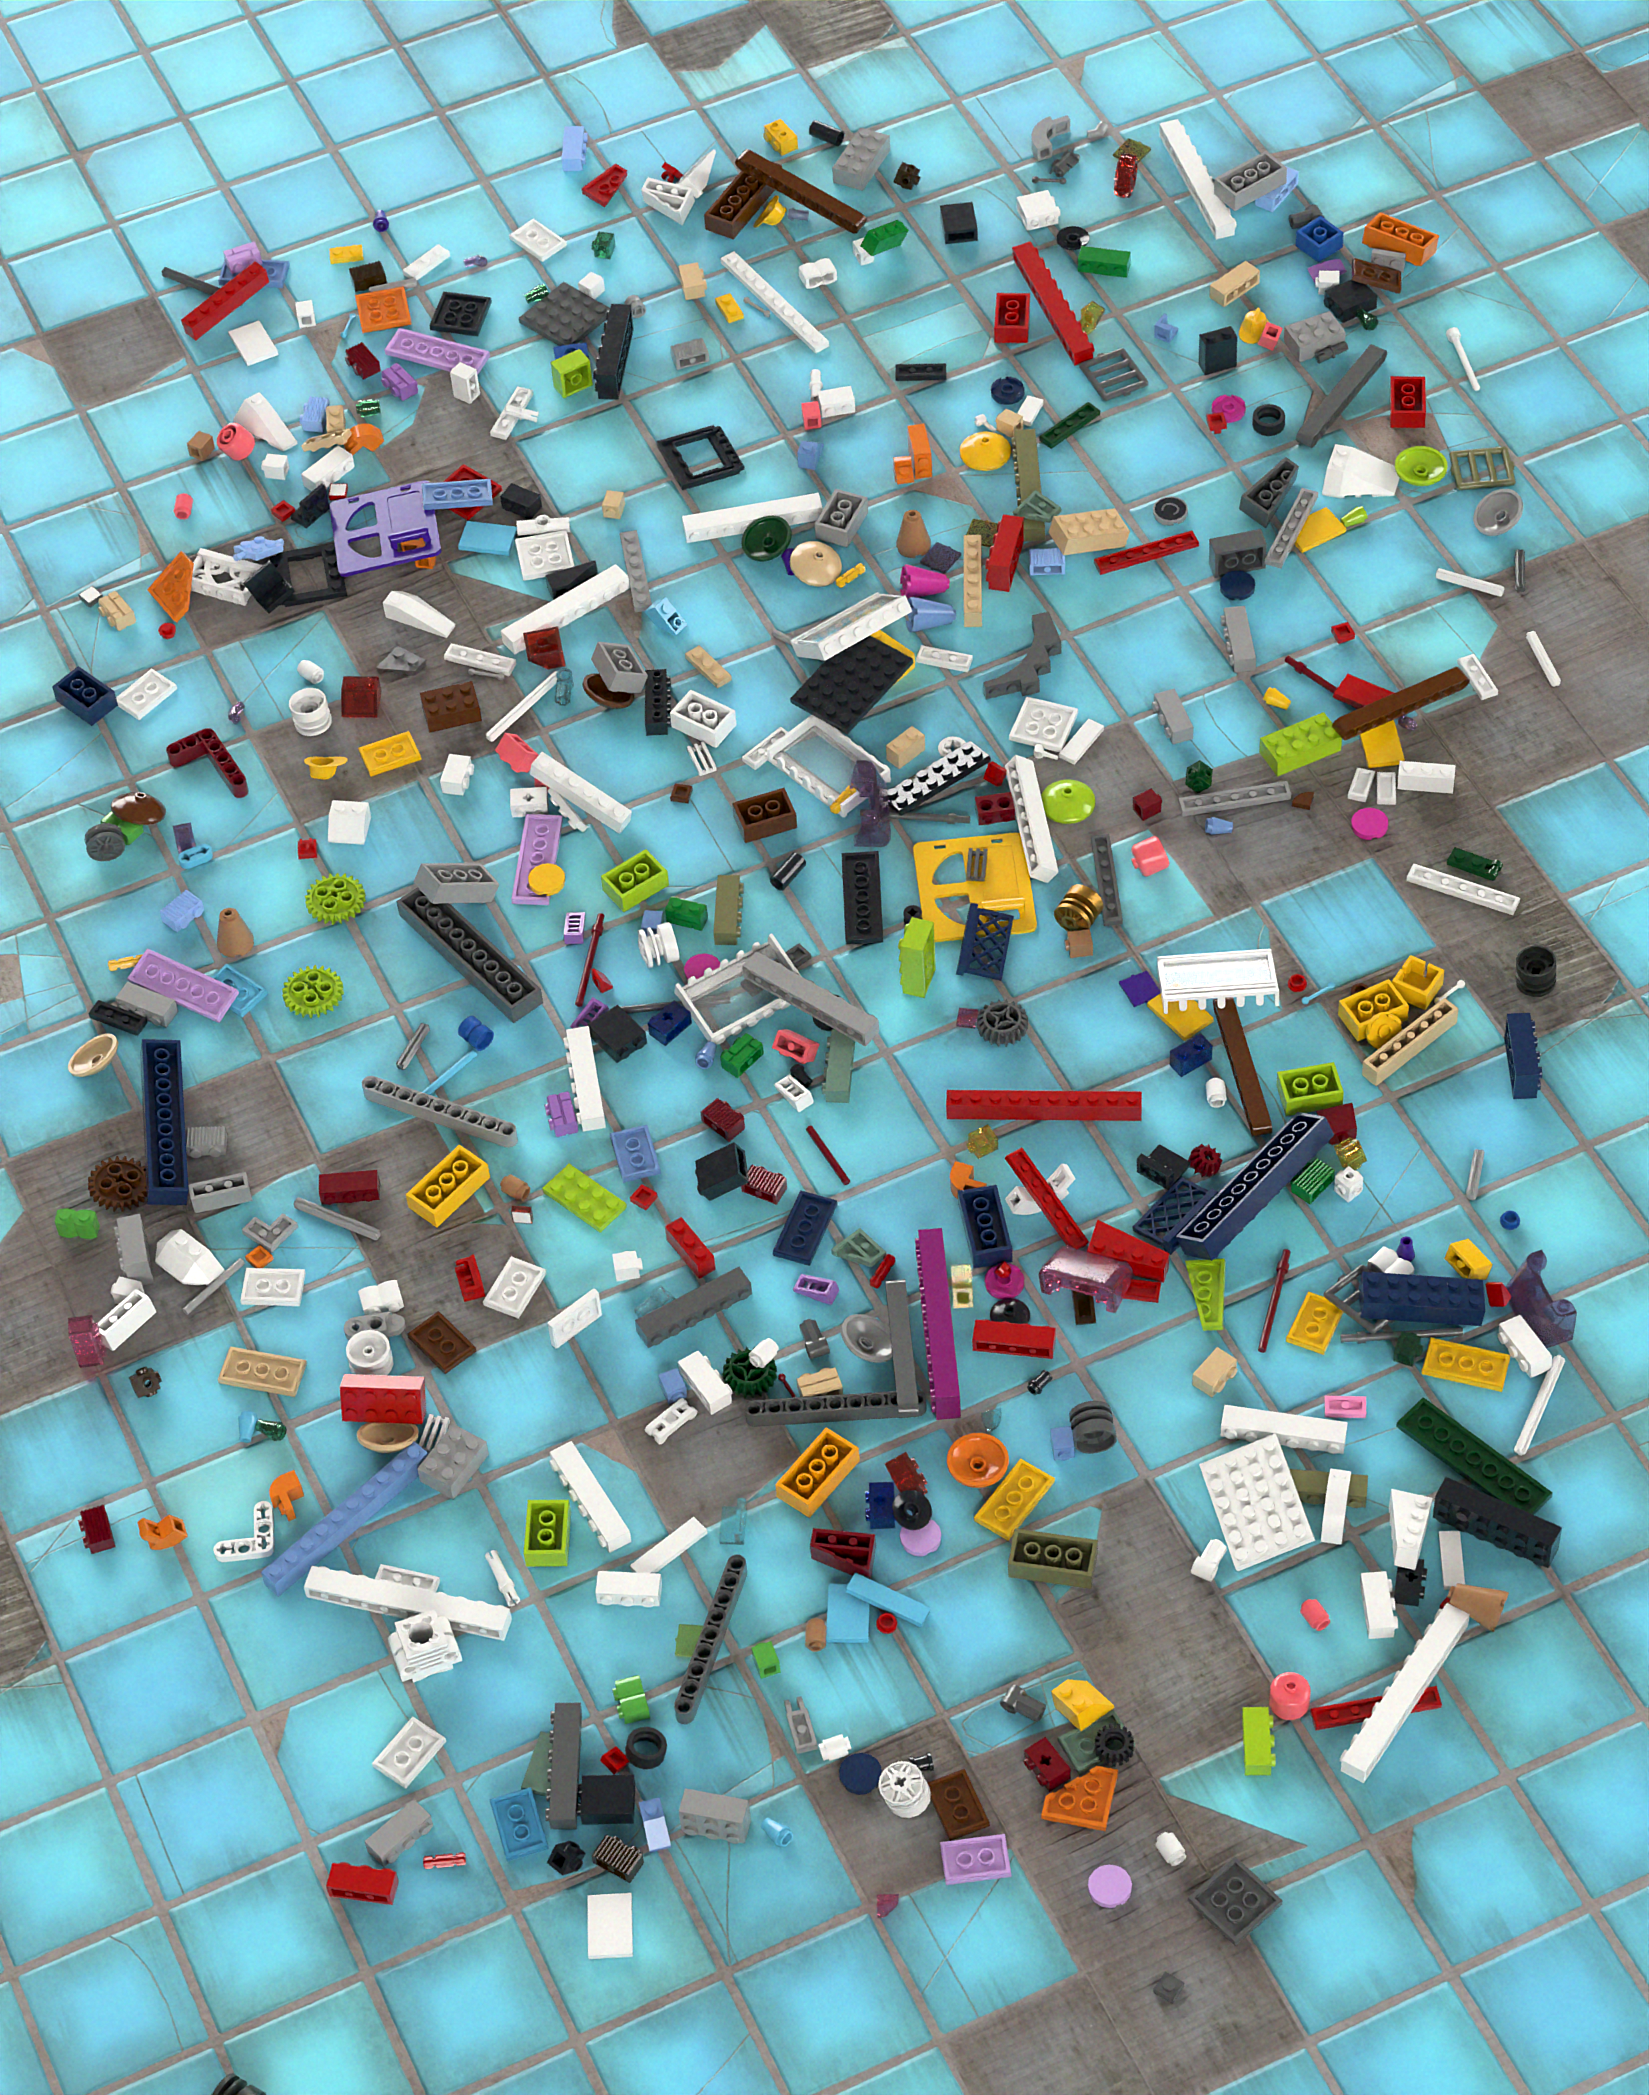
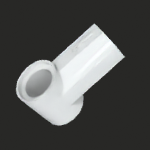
(1207, 1564)

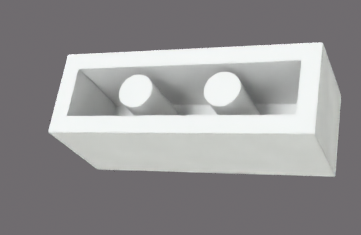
(328, 469)
(1426, 777)
(125, 1319)
(1524, 1346)
(705, 1382)
(628, 1588)
(1378, 1605)

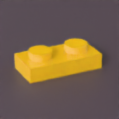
(346, 254)
(729, 308)

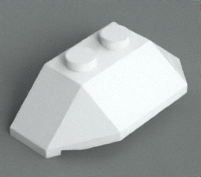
(187, 1259)

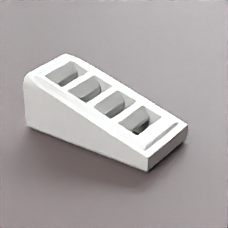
(795, 1094)

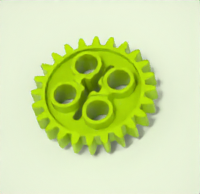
(335, 898)
(312, 991)

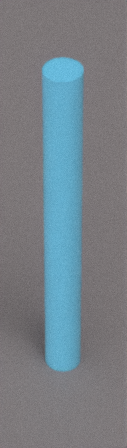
(452, 1071)

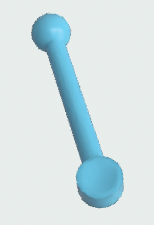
(352, 317)
(1331, 986)

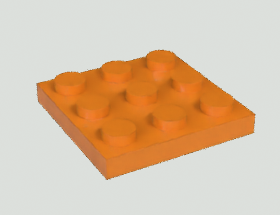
(383, 309)

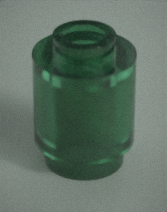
(368, 407)

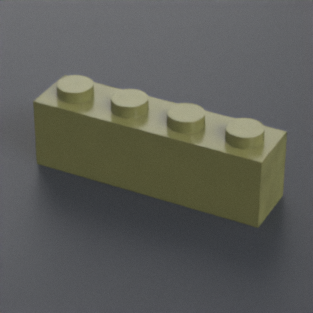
(727, 910)
(1313, 1487)

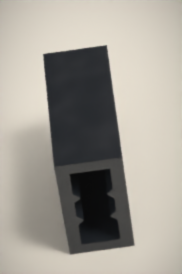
(958, 223)
(1349, 298)
(1217, 350)
(617, 1033)
(721, 1171)
(607, 1799)

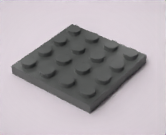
(565, 315)

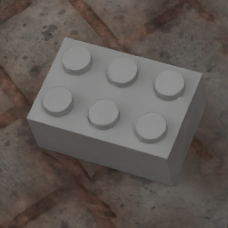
(1313, 335)
(841, 518)
(619, 667)
(134, 1249)
(453, 1461)
(714, 1816)

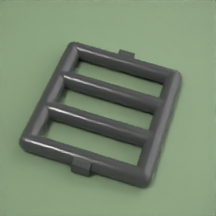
(1099, 387)
(1345, 1304)

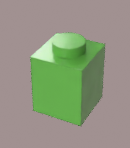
(765, 1659)

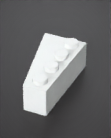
(1408, 1523)

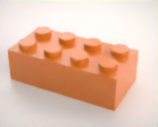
(1398, 236)

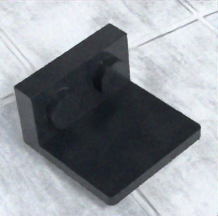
(311, 507)
(268, 587)
(1162, 1166)

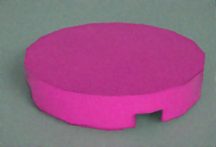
(1231, 406)
(1369, 823)
(699, 963)
(1004, 1287)

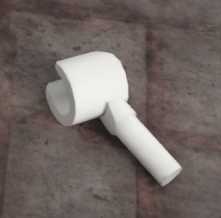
(981, 420)
(1039, 752)

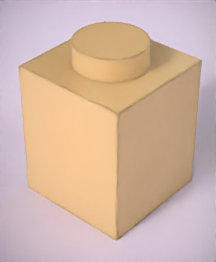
(1008, 422)
(613, 504)

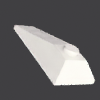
(698, 175)
(263, 422)

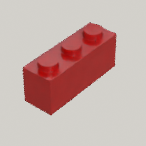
(690, 1247)
(362, 1883)

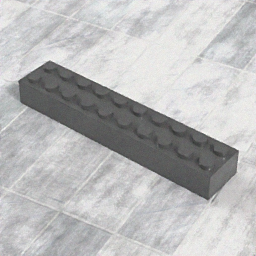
(471, 954)

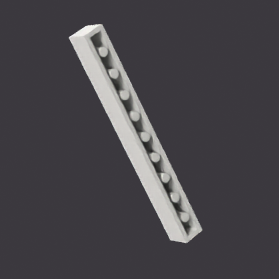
(1197, 179)
(406, 1602)
(1404, 1693)

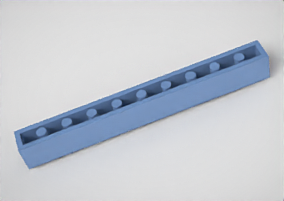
(344, 1520)

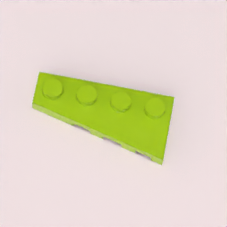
(1208, 1288)

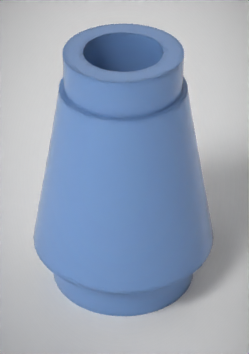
(1218, 826)
(705, 1057)

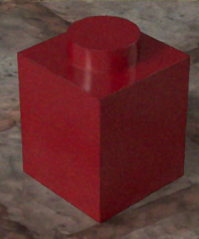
(1147, 804)

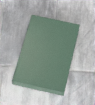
(1080, 1745)
(538, 1767)

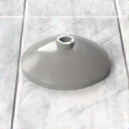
(1498, 512)
(867, 1338)

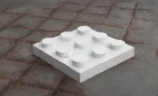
(544, 554)
(1043, 724)

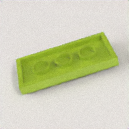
(584, 1197)

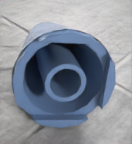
(928, 614)

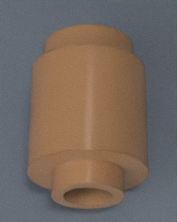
(515, 1187)
(815, 1635)

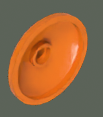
(975, 1451)

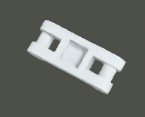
(670, 1420)

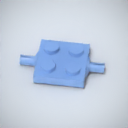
(257, 549)

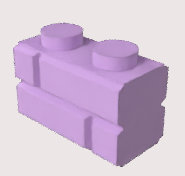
(241, 257)

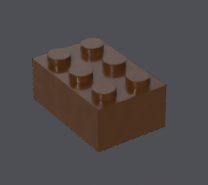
(450, 706)
(764, 815)

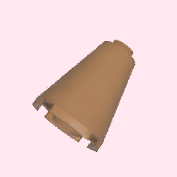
(913, 535)
(233, 934)
(1481, 1603)

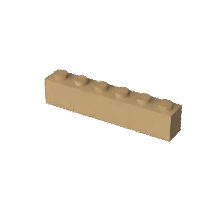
(972, 581)
(1410, 1042)

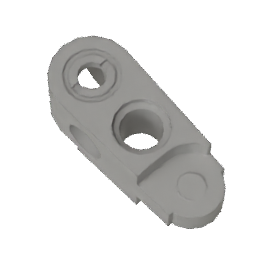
(386, 1323)

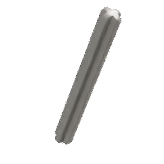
(337, 1218)

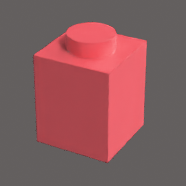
(1270, 336)
(811, 415)

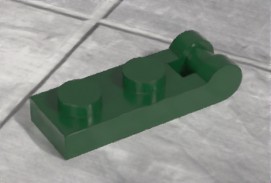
(1474, 864)

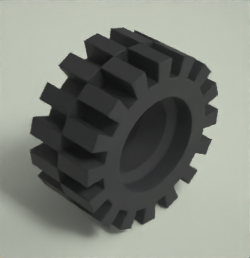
(1114, 1734)

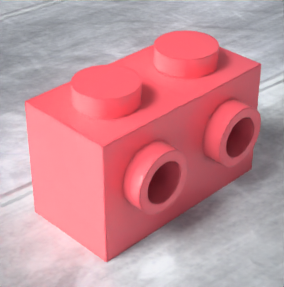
(516, 753)
(795, 1046)

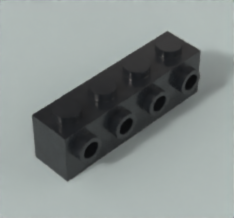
(657, 703)

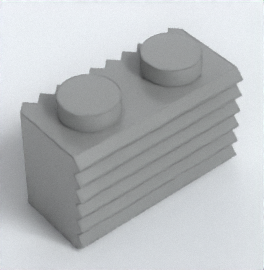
(689, 353)
(206, 1141)

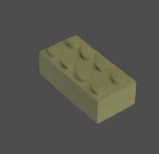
(1053, 1558)

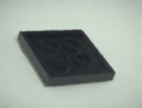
(460, 313)

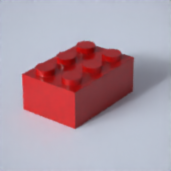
(1012, 318)
(1407, 402)

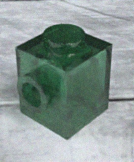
(603, 245)
(1408, 1349)

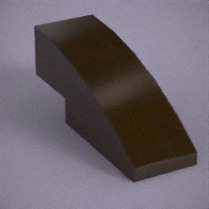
(1083, 1308)

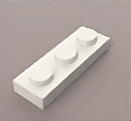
(426, 262)
(567, 811)

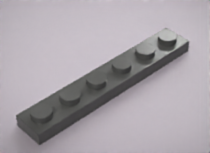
(1106, 879)

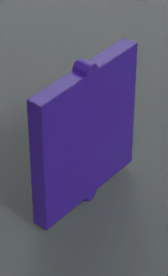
(1139, 988)

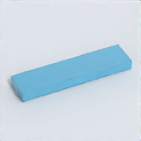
(888, 1599)

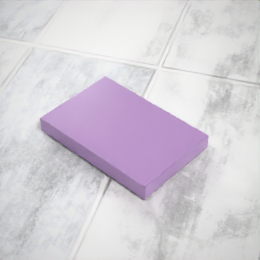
(975, 1859)

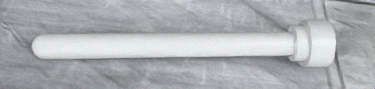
(1453, 336)

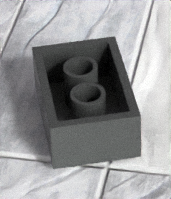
(1237, 552)

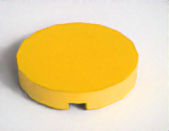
(546, 879)
(1382, 1029)

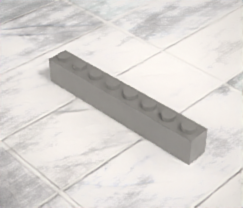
(811, 998)

